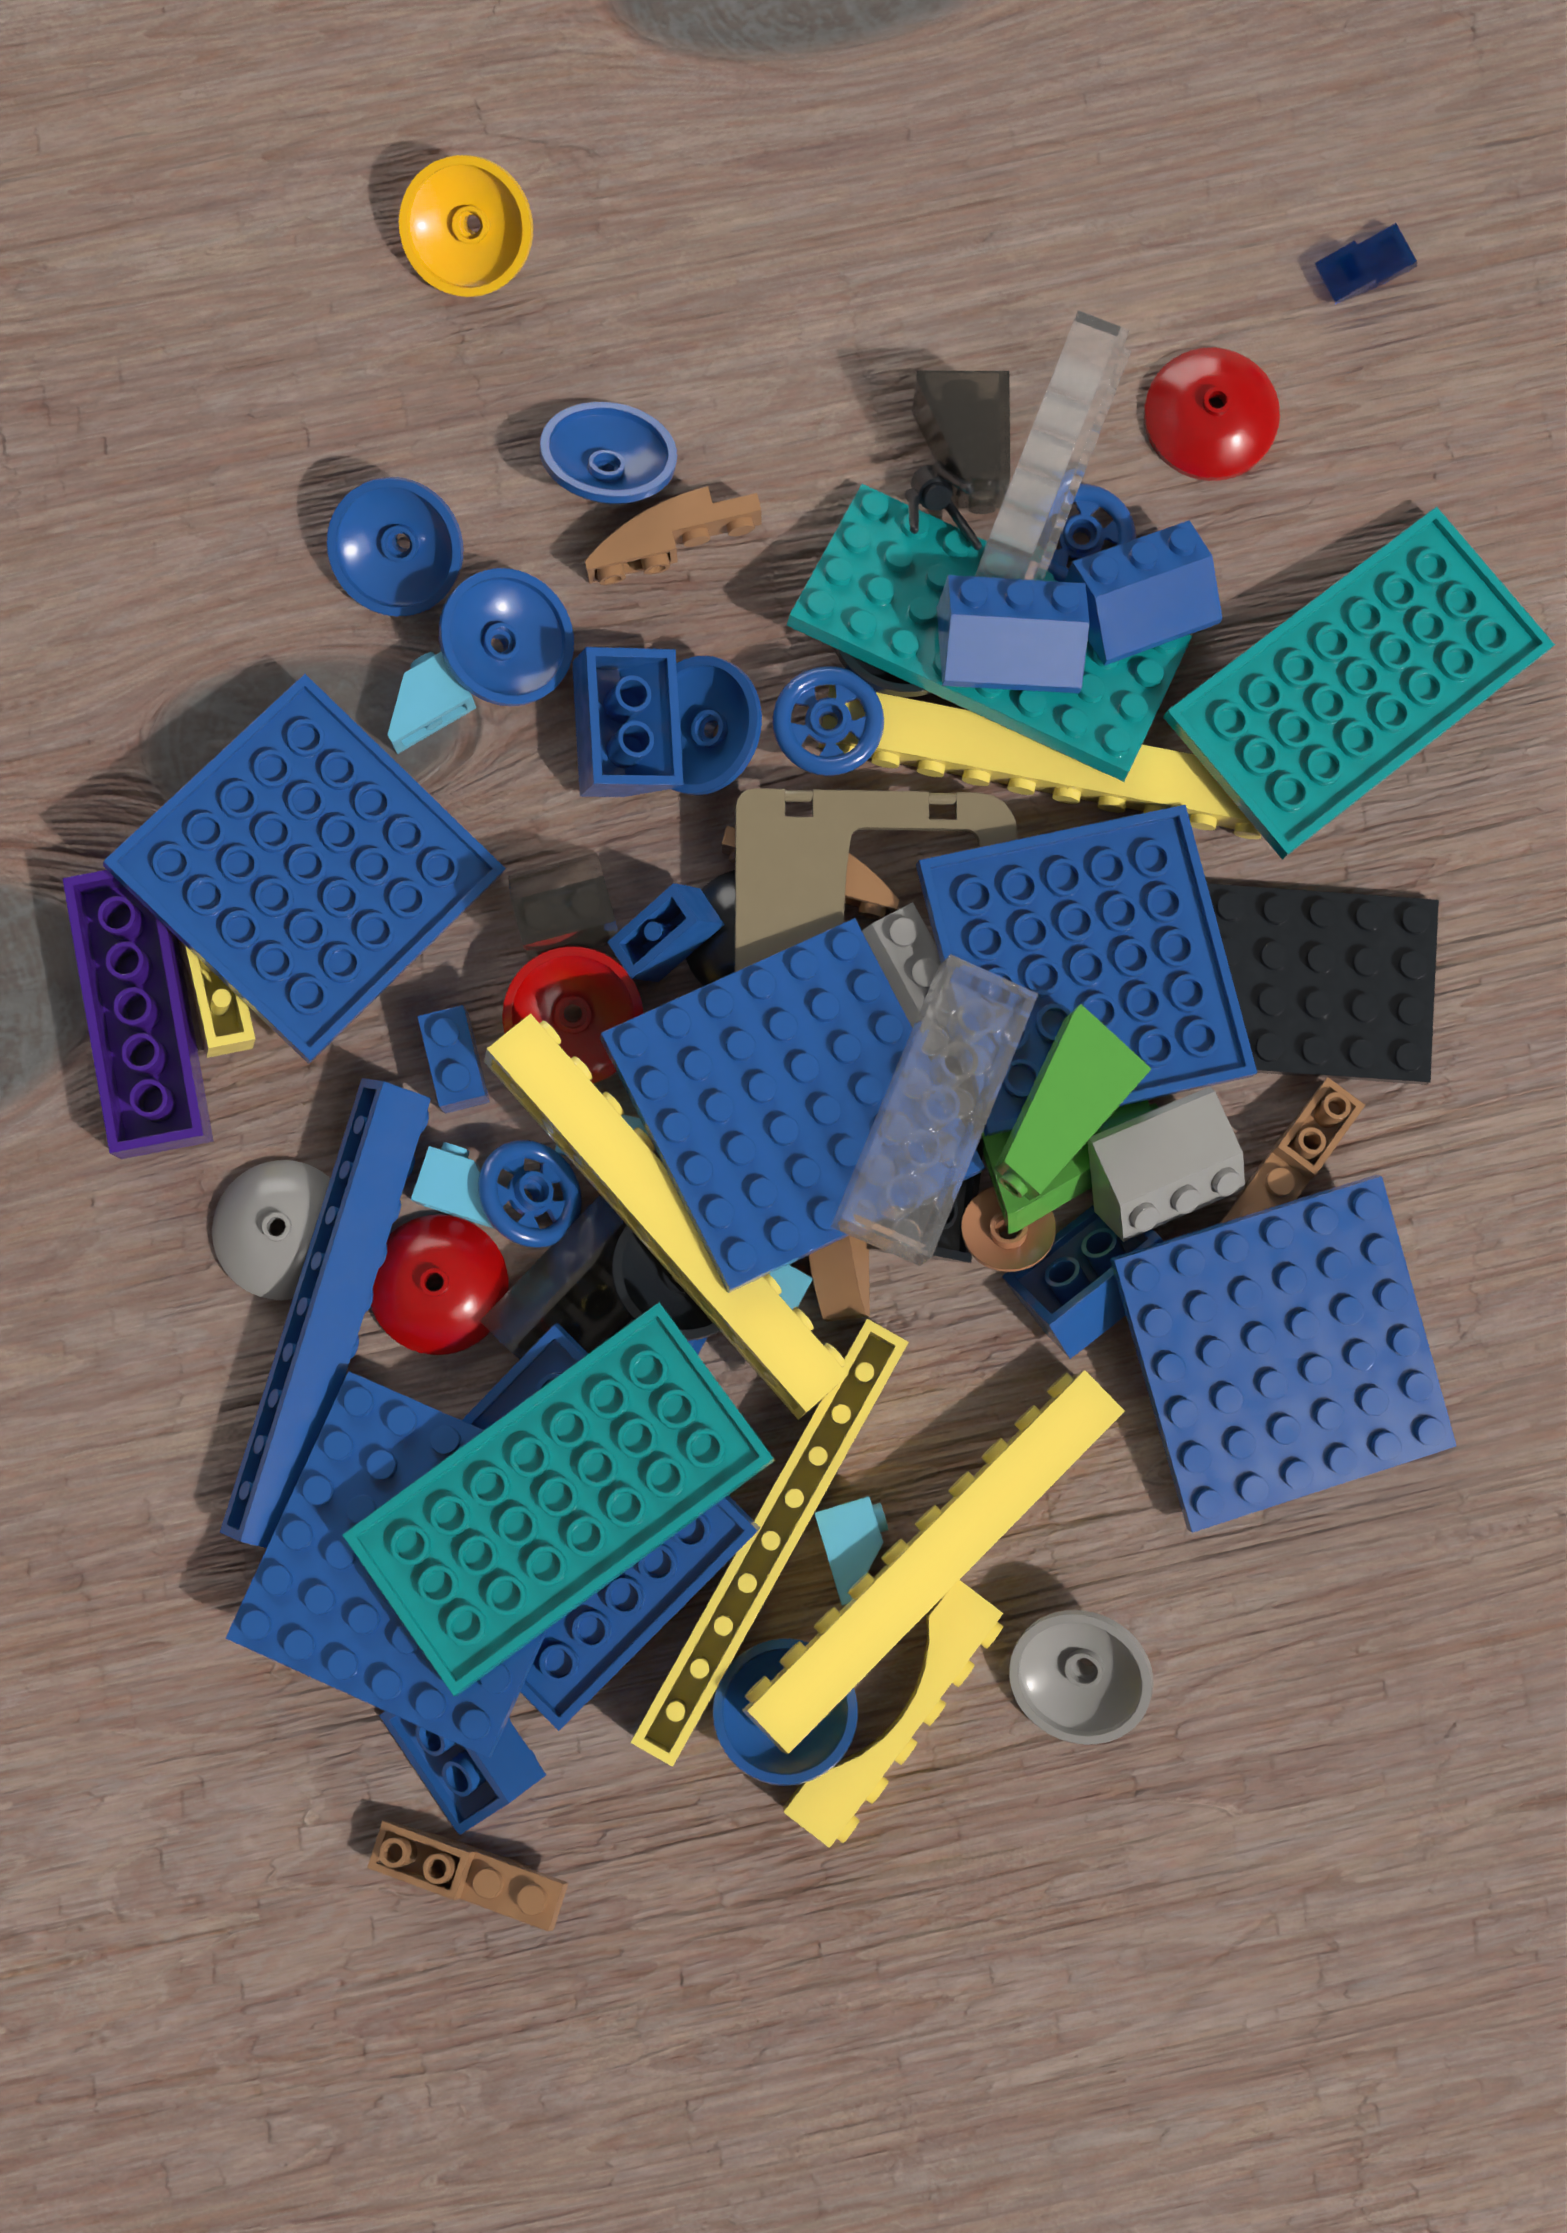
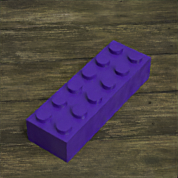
(136, 1020)

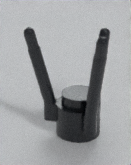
(933, 490)

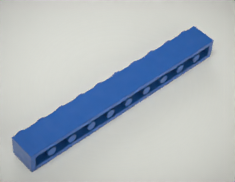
(327, 1303)

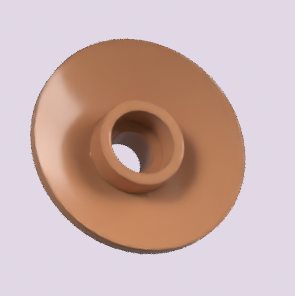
(982, 1230)

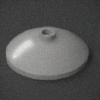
(242, 1222)
(1076, 1699)

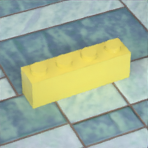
(220, 1012)

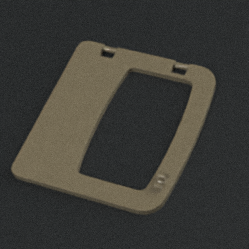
(796, 867)

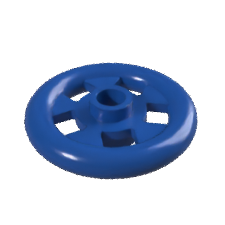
(1087, 501)
(848, 688)
(552, 1170)

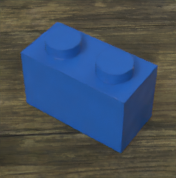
(665, 933)
(453, 1059)

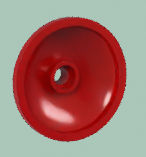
(1205, 439)
(579, 978)
(472, 1284)

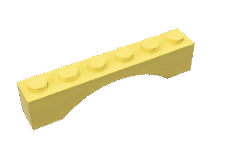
(954, 1633)

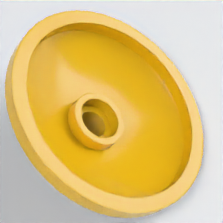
(438, 233)

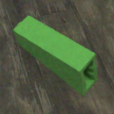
(1071, 1098)
(1068, 1184)

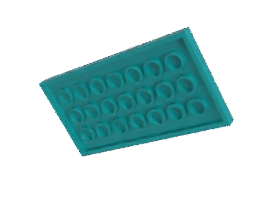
(879, 603)
(1358, 682)
(557, 1499)

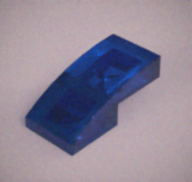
(1366, 265)

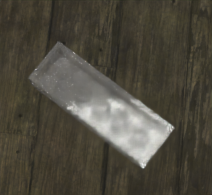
(1057, 451)
(934, 1110)

